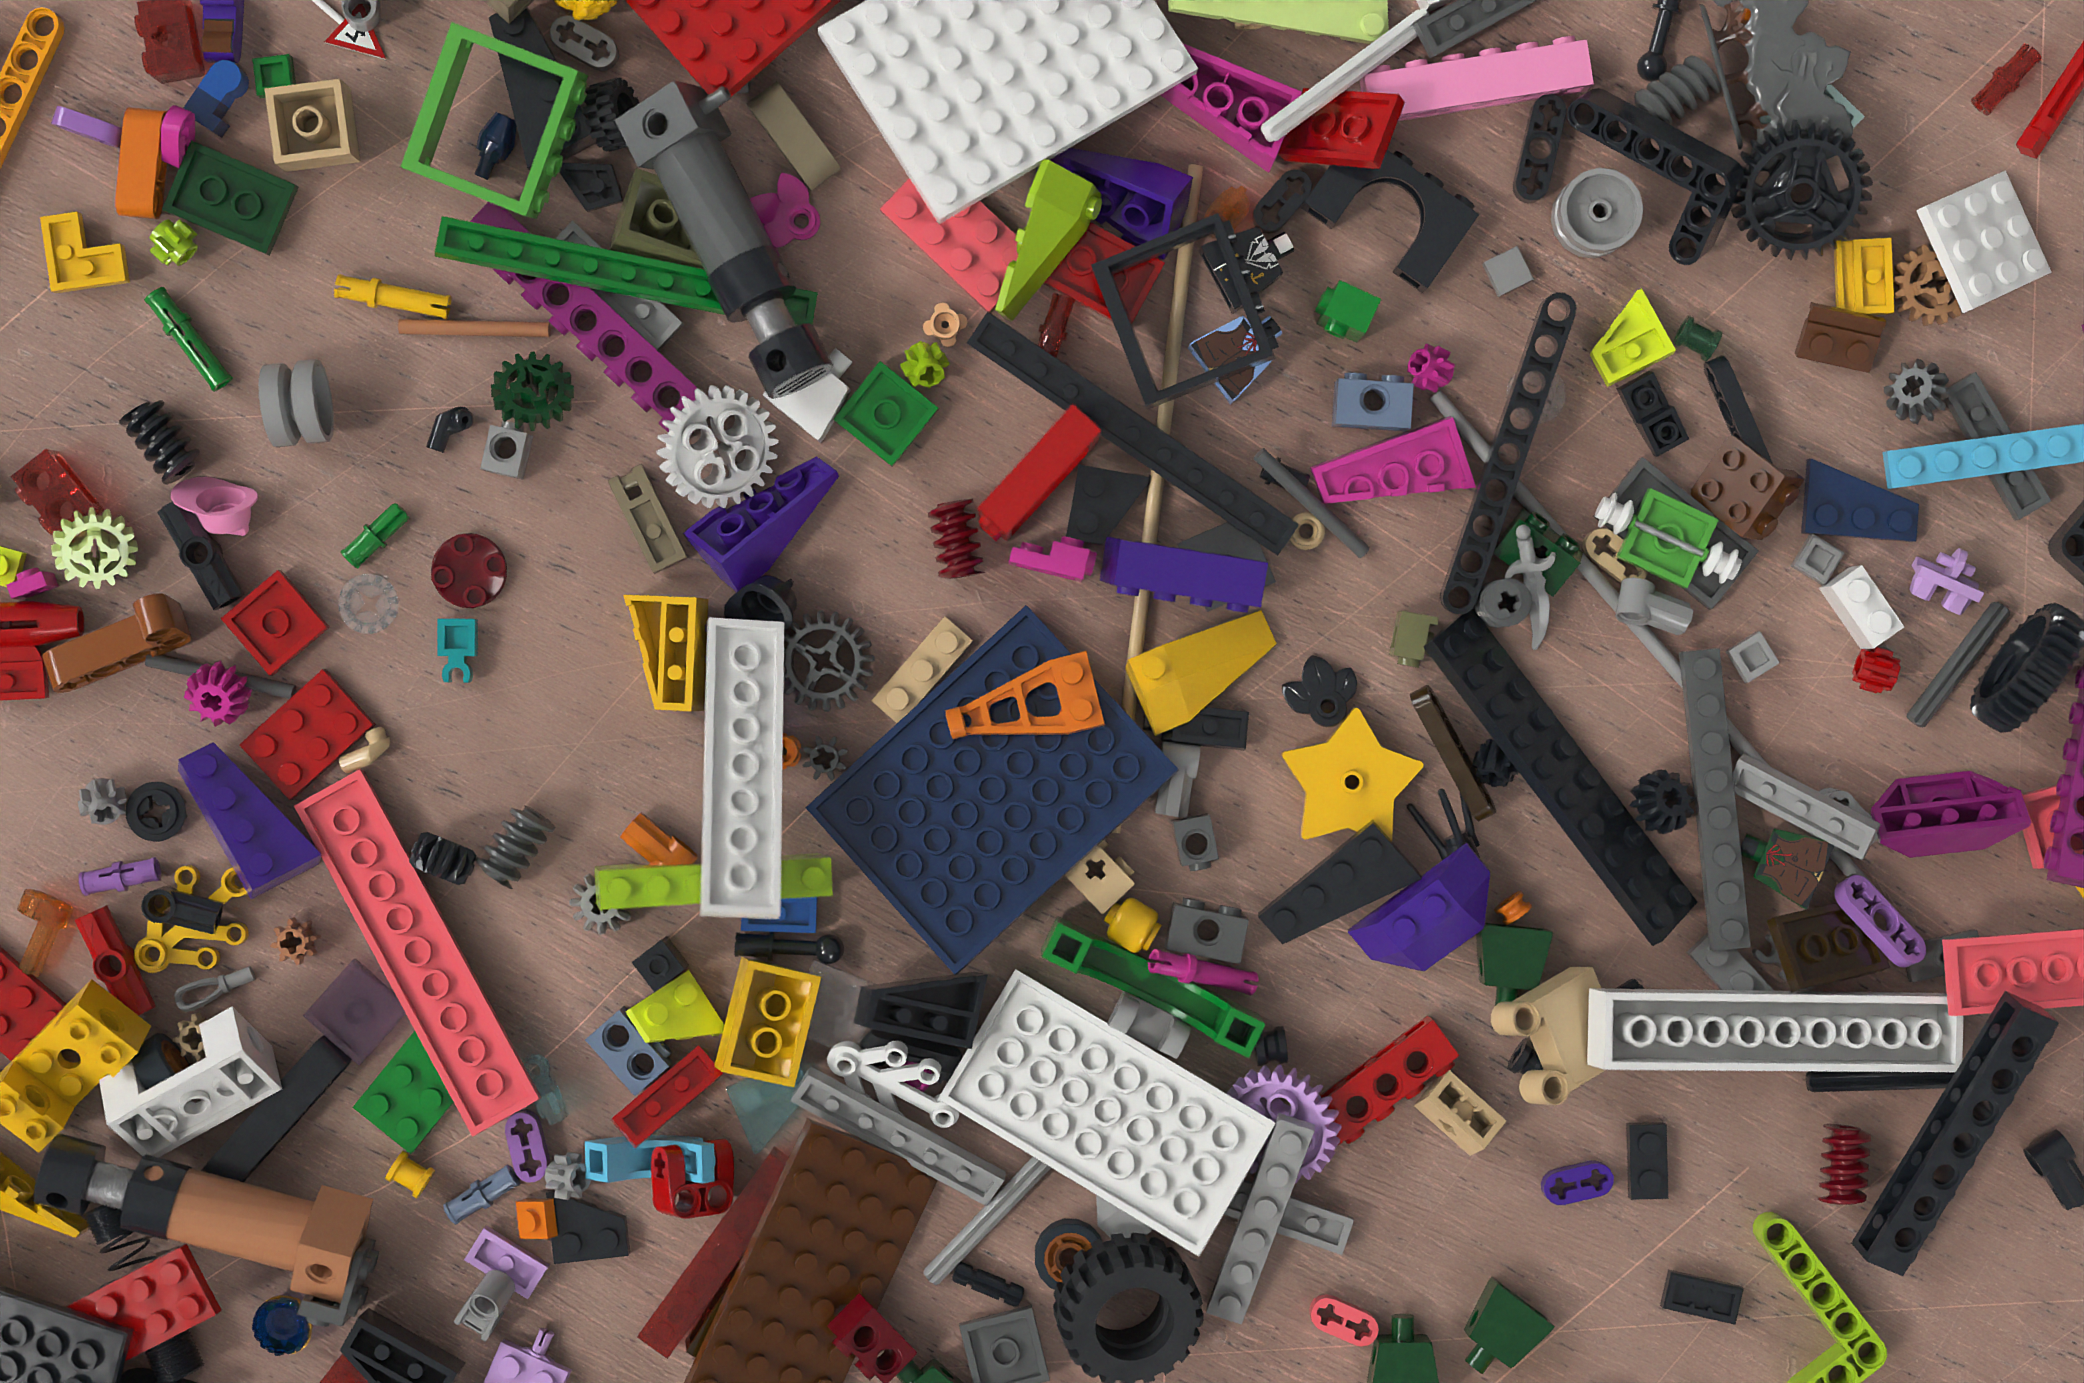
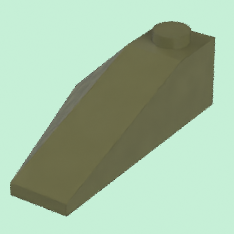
(650, 225)

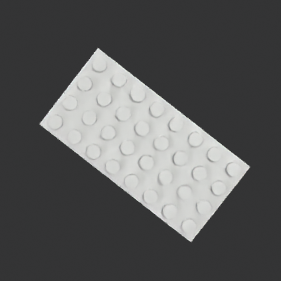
(1107, 1112)

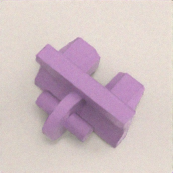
(1960, 589)

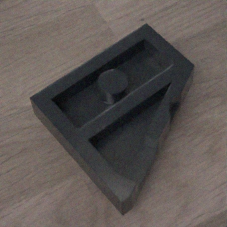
(1101, 502)
(587, 1232)

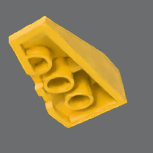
(1194, 670)

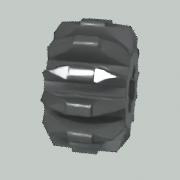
(1931, 387)

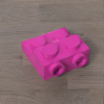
(1066, 559)

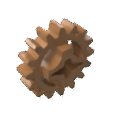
(1934, 299)

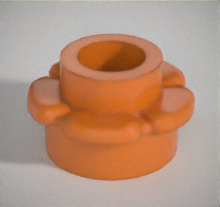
(793, 753)

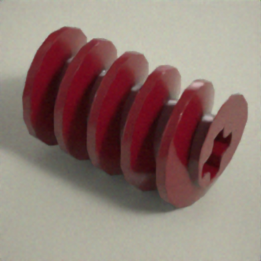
(955, 539)
(1845, 1165)

